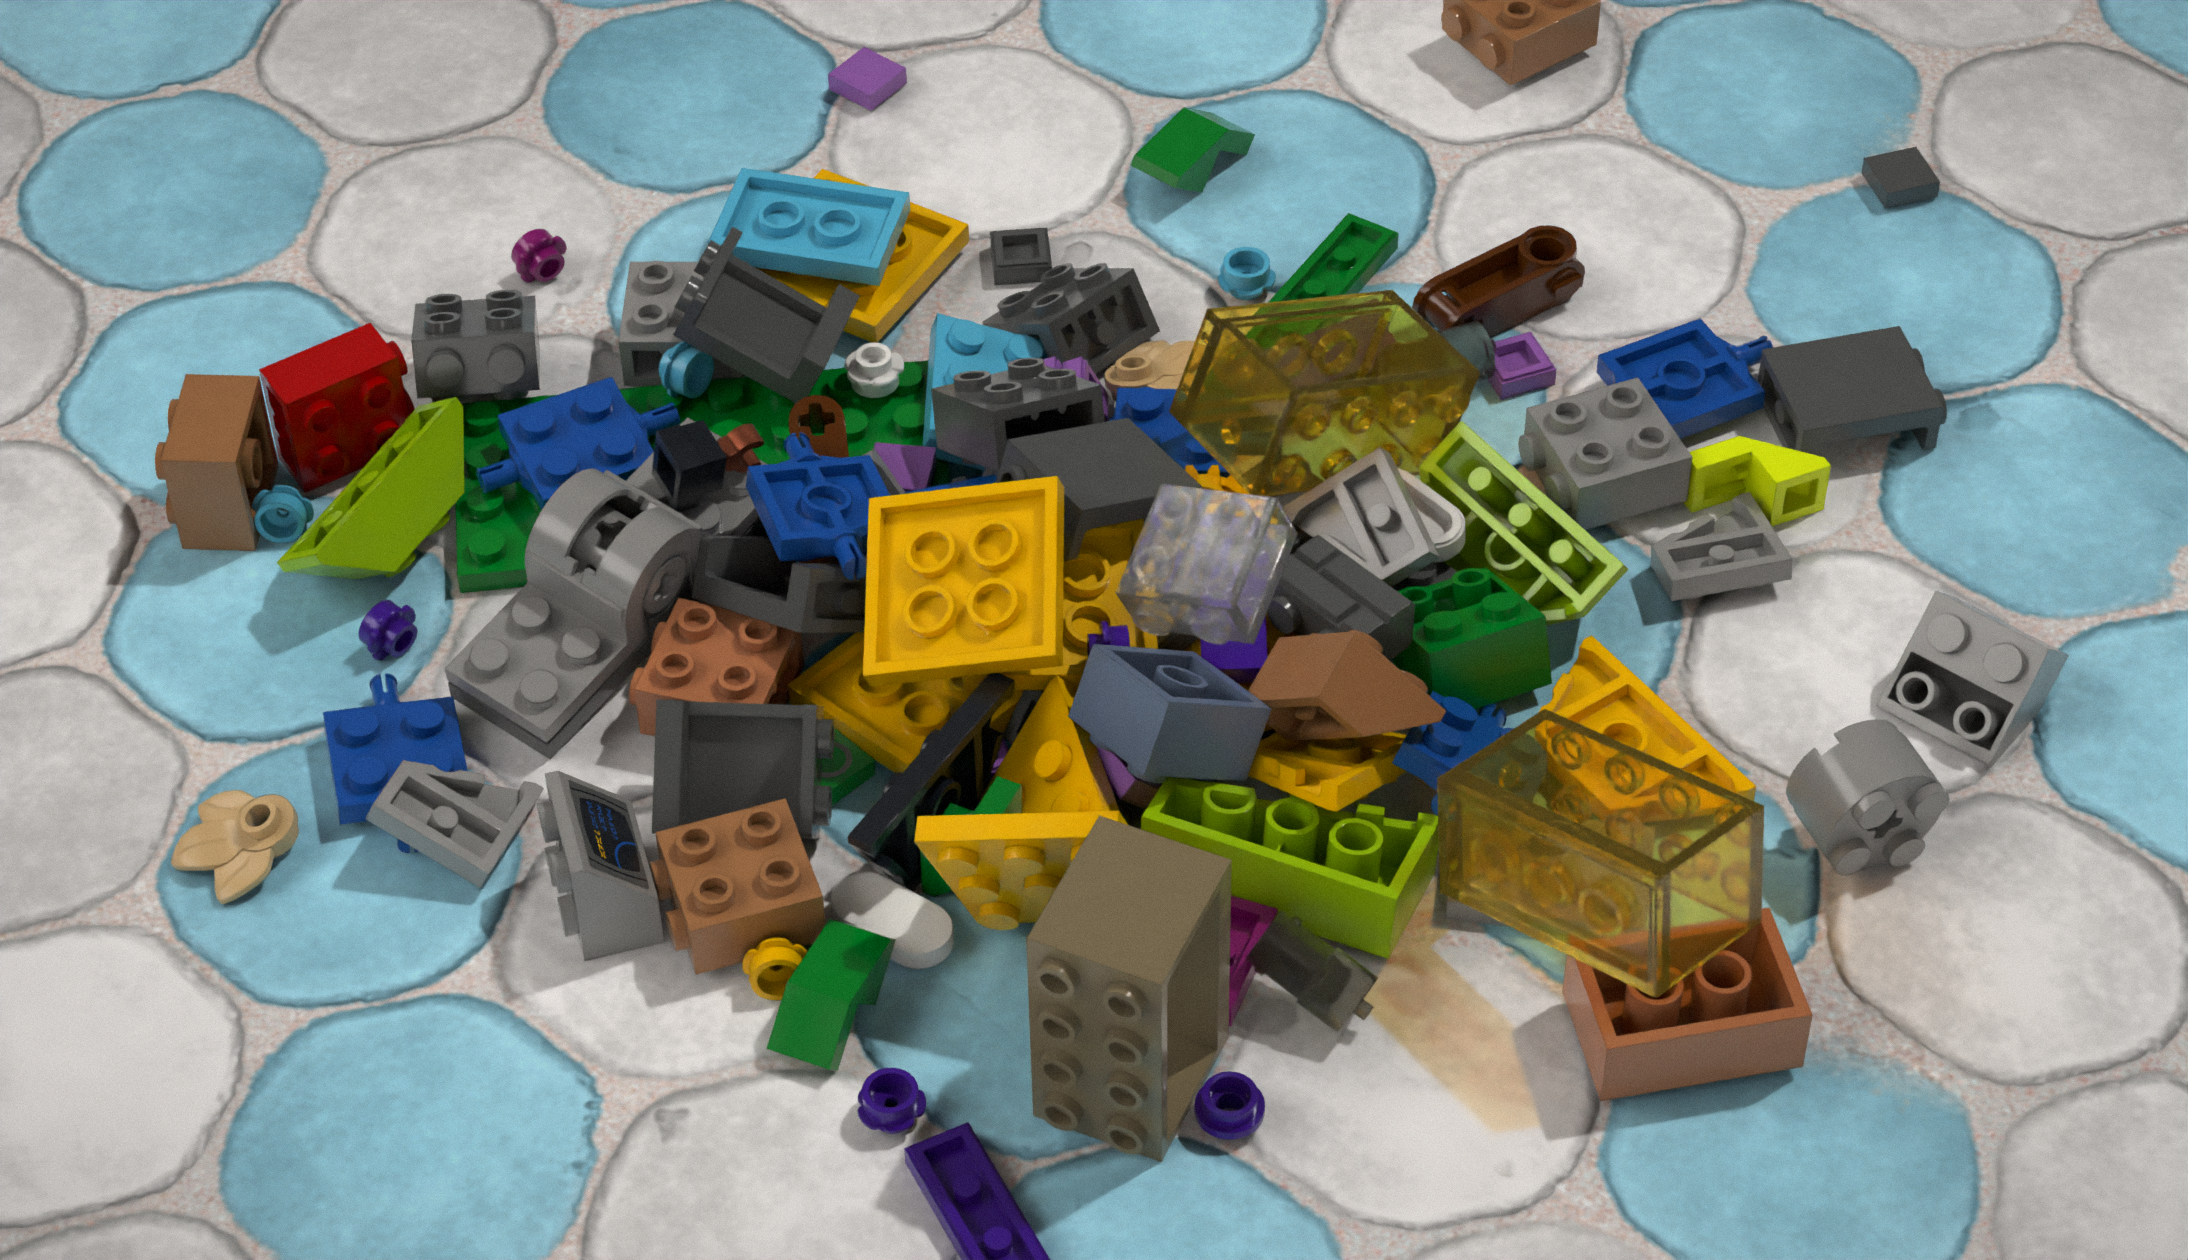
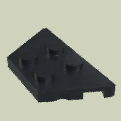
(950, 769)

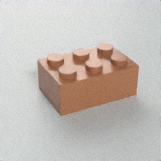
(1717, 1024)

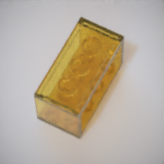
(1318, 384)
(1601, 851)

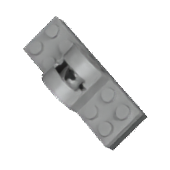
(600, 579)

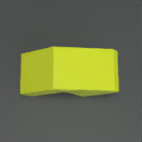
(1779, 478)

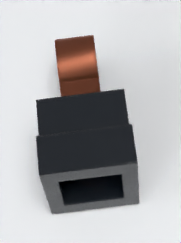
(693, 463)

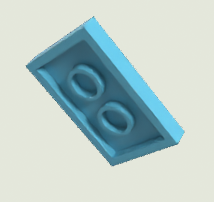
(813, 225)
(964, 347)

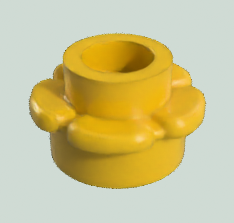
(772, 966)

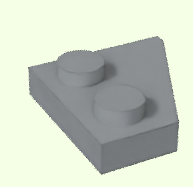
(1368, 518)
(1721, 554)
(453, 816)

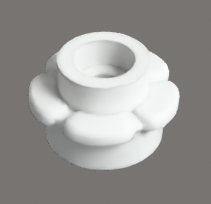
(874, 370)

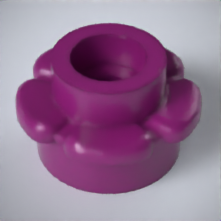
(539, 256)

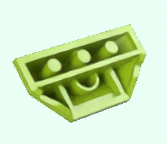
(390, 502)
(1518, 530)

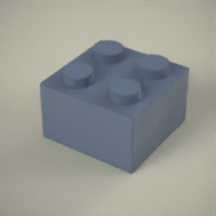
(1168, 714)

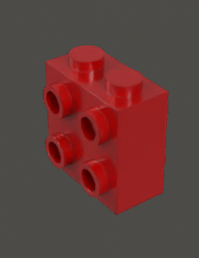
(336, 404)

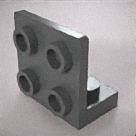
(1081, 313)

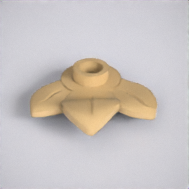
(1149, 365)
(237, 840)

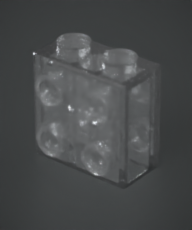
(1206, 564)

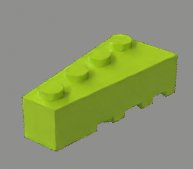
(1336, 871)

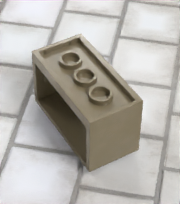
(1129, 987)

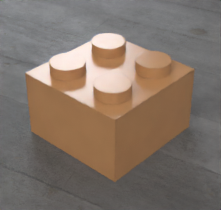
(217, 461)

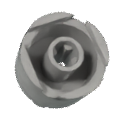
(1867, 798)

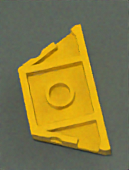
(1618, 704)
(1056, 759)
(1328, 770)

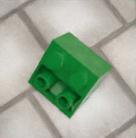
(1476, 639)

